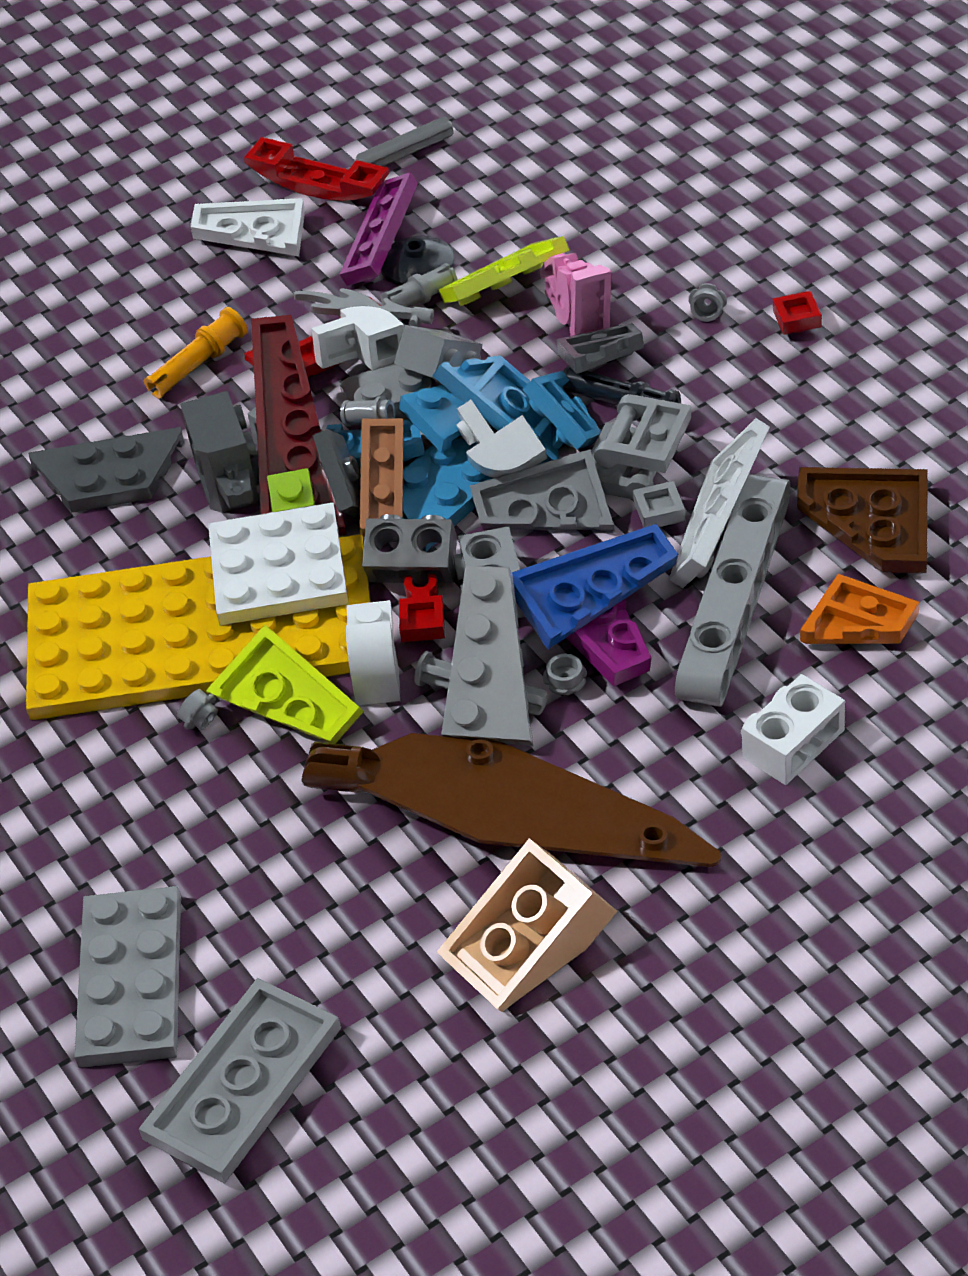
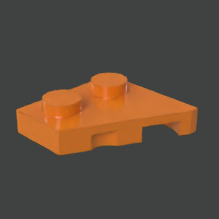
(859, 615)

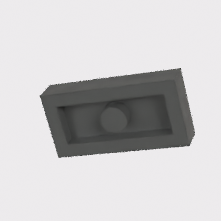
(340, 471)

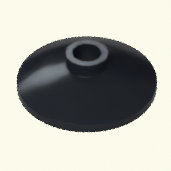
(415, 256)

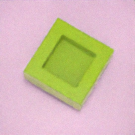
(290, 490)

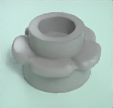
(704, 311)
(564, 674)
(198, 710)

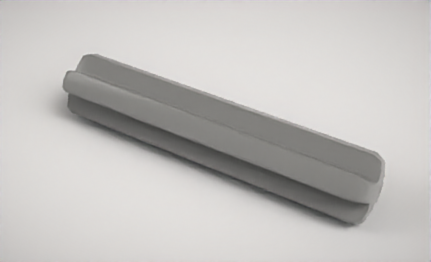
(408, 142)

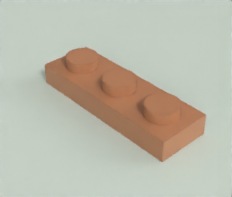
(381, 469)

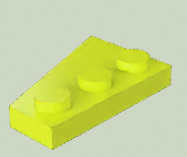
(500, 272)

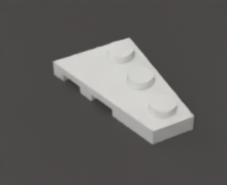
(252, 224)

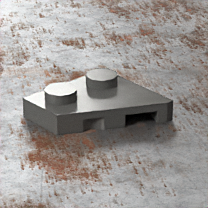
(599, 346)

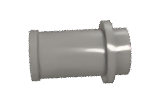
(354, 411)

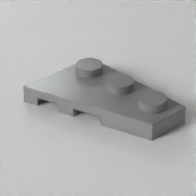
(545, 497)

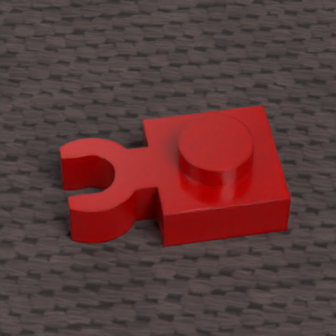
(421, 612)

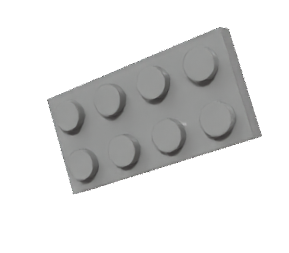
(128, 977)
(240, 1080)

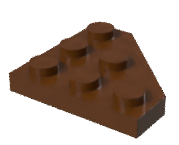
(871, 512)

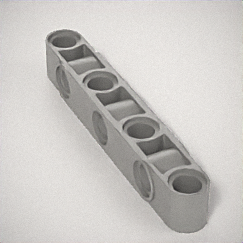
(732, 591)

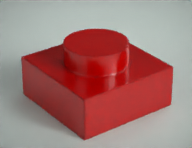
(797, 312)

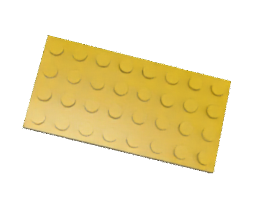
(158, 635)

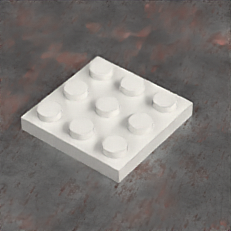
(277, 564)

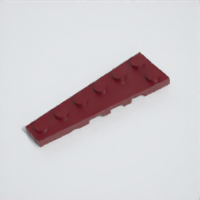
(285, 411)

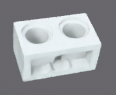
(793, 728)

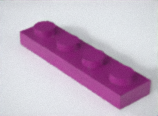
(378, 229)

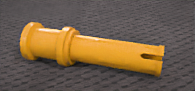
(208, 343)

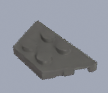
(108, 469)

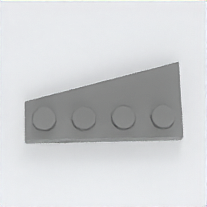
(487, 665)

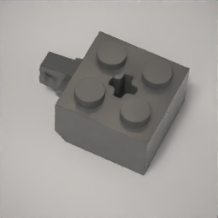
(222, 451)

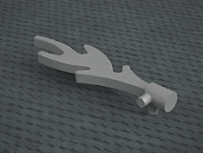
(350, 298)

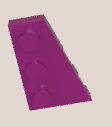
(613, 645)

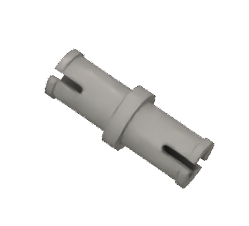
(421, 288)

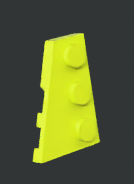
(286, 688)

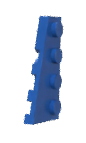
(584, 584)

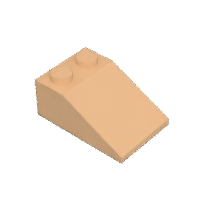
(525, 927)

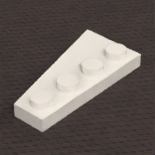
(715, 502)

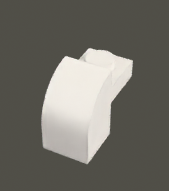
(361, 333)
(501, 452)
(372, 653)

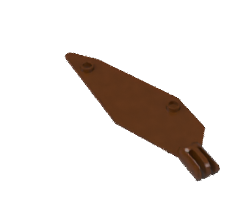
(505, 798)

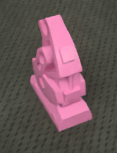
(578, 292)

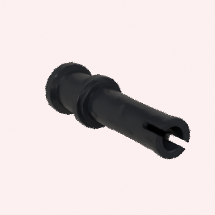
(612, 390)

